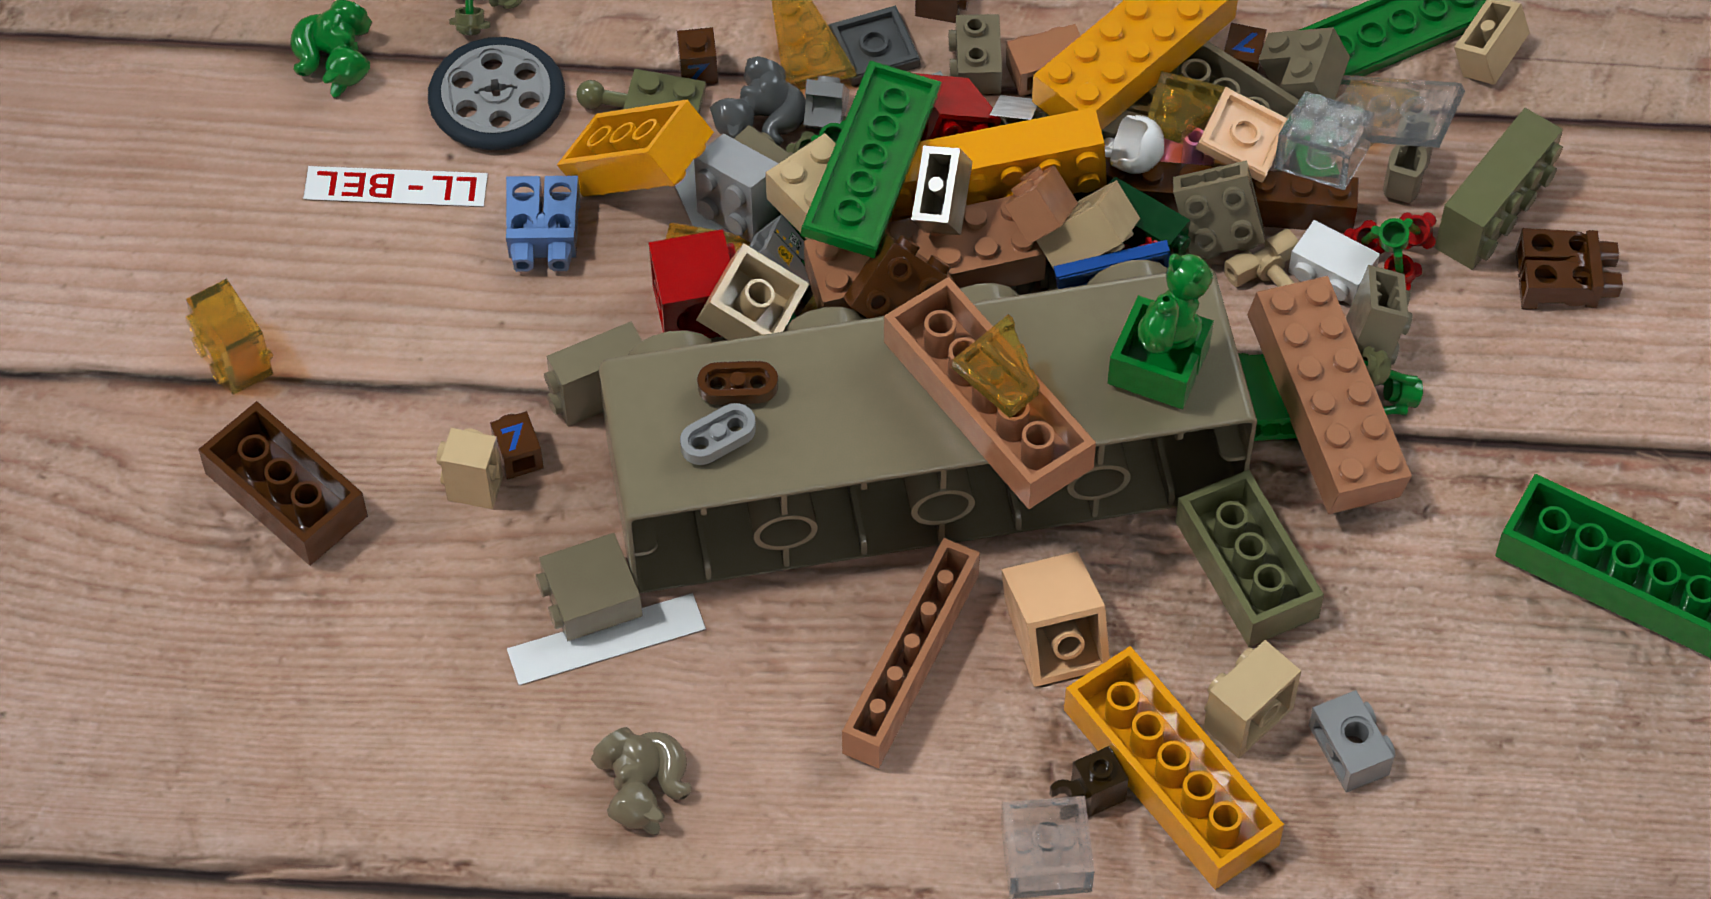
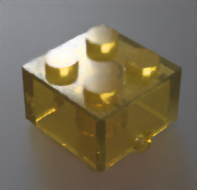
(228, 337)

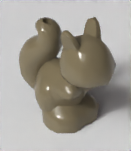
(635, 763)

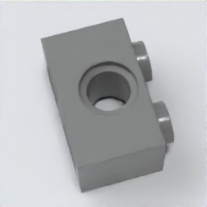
(1352, 762)

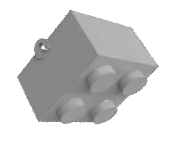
(733, 187)

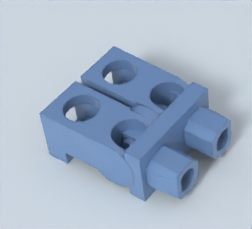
(546, 233)

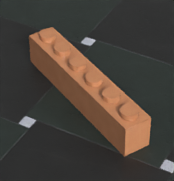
(910, 653)

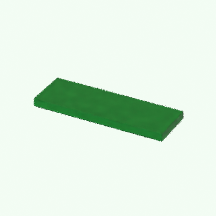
(1394, 30)
(871, 159)

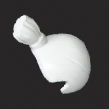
(1136, 145)

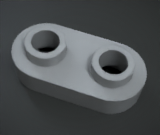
(716, 433)

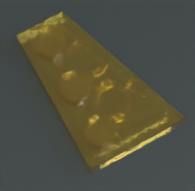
(807, 44)

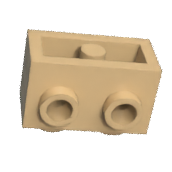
(1492, 40)
(470, 467)

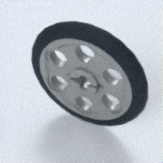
(524, 124)

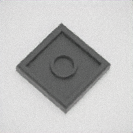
(877, 38)

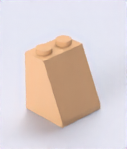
(1056, 617)

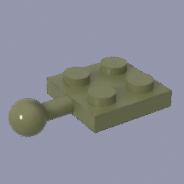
(644, 90)

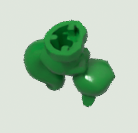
(333, 34)
(1173, 317)

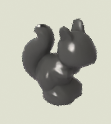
(764, 96)

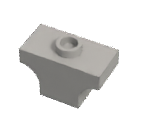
(825, 102)

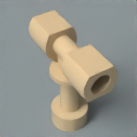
(1265, 264)

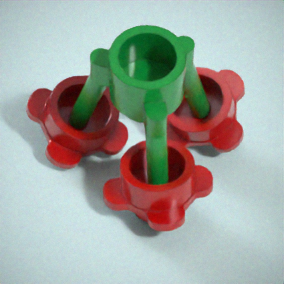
(1394, 237)

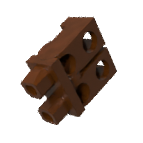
(1566, 268)

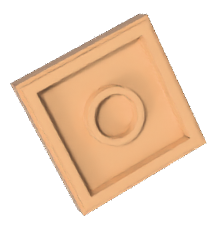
(1242, 132)

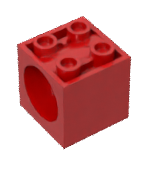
(958, 109)
(685, 275)

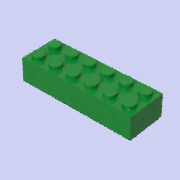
(1611, 562)

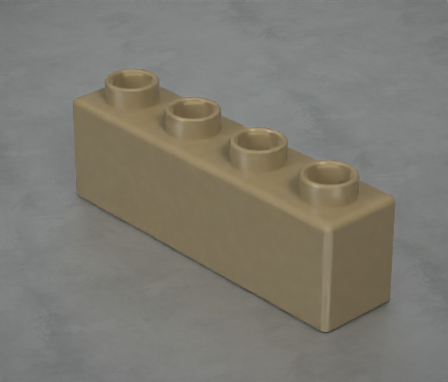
(870, 465)

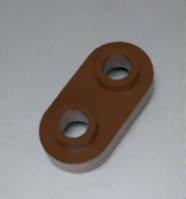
(737, 382)

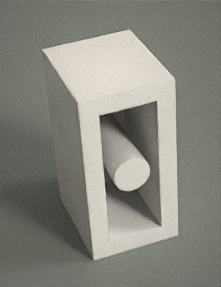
(1333, 255)

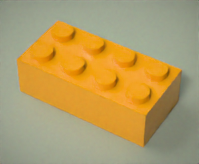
(636, 148)

